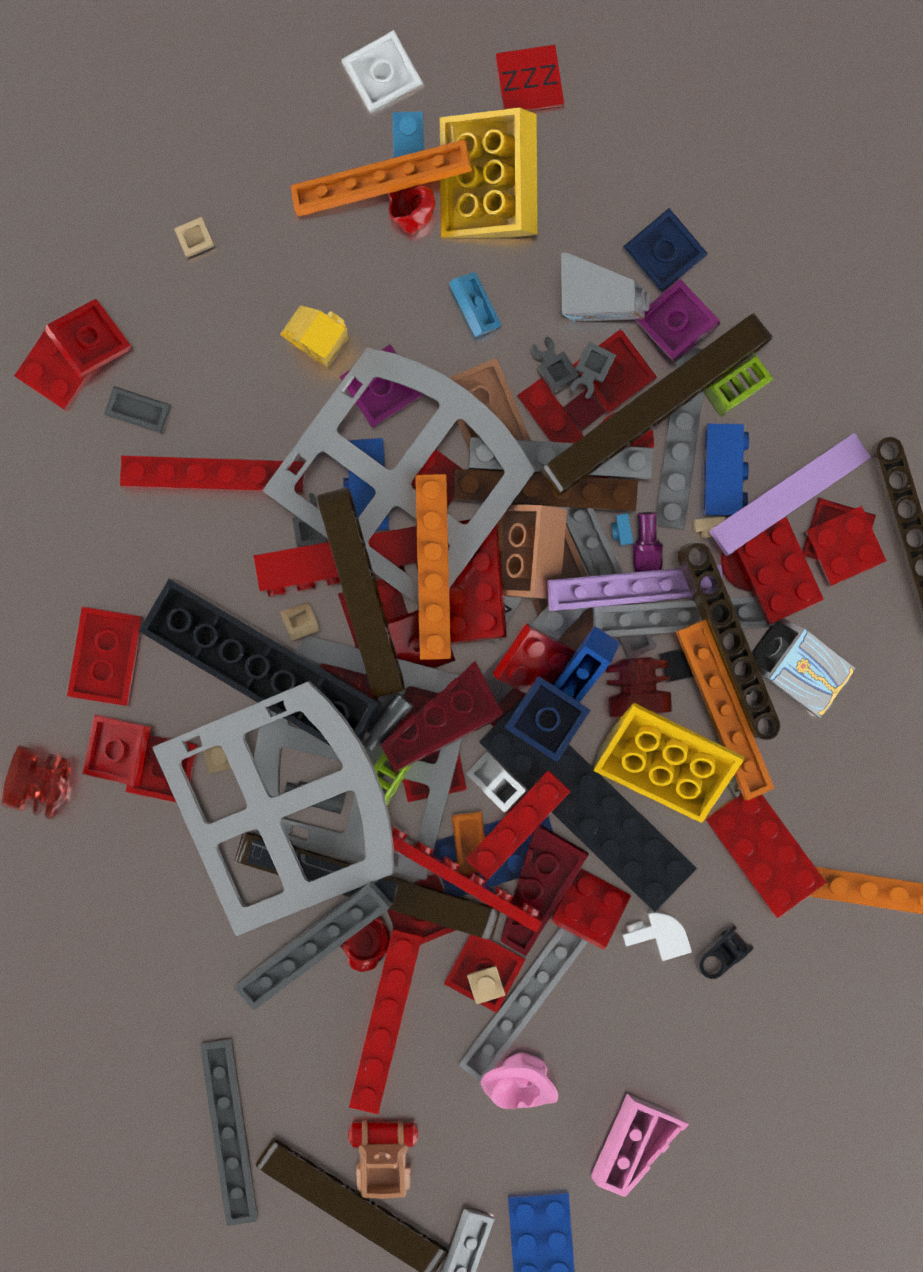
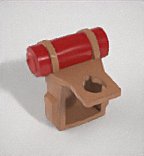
(383, 1153)

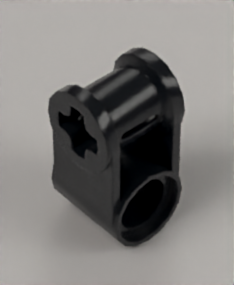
(724, 952)

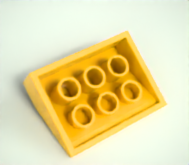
(501, 189)
(666, 762)

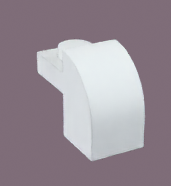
(497, 783)
(666, 931)

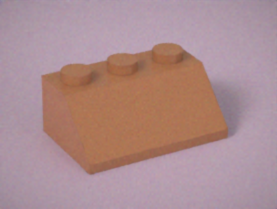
(531, 549)

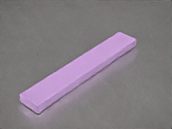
(789, 494)
(620, 589)

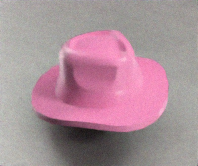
(520, 1083)

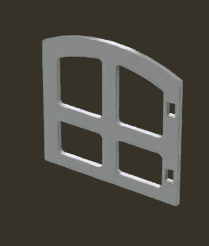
(394, 486)
(436, 775)
(266, 811)

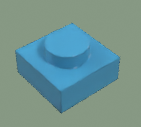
(622, 530)

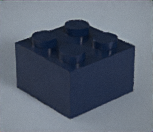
(547, 718)

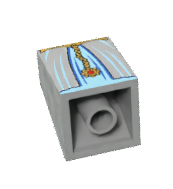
(599, 293)
(801, 666)

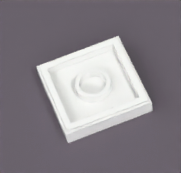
(382, 71)

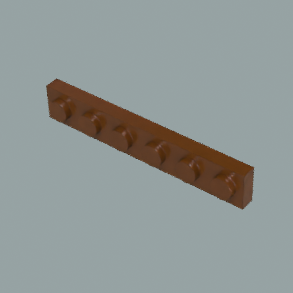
(589, 493)

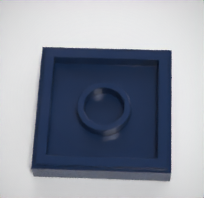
(665, 250)

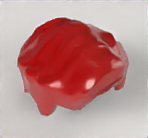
(412, 207)
(367, 946)

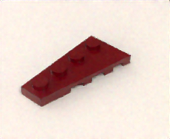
(451, 715)
(543, 881)

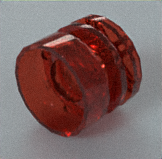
(638, 686)
(36, 782)

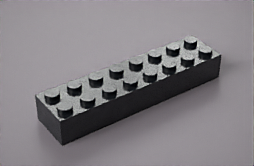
(248, 656)
(598, 816)

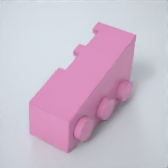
(634, 1144)

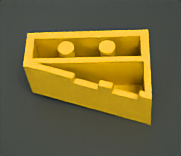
(317, 334)

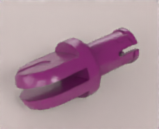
(647, 549)

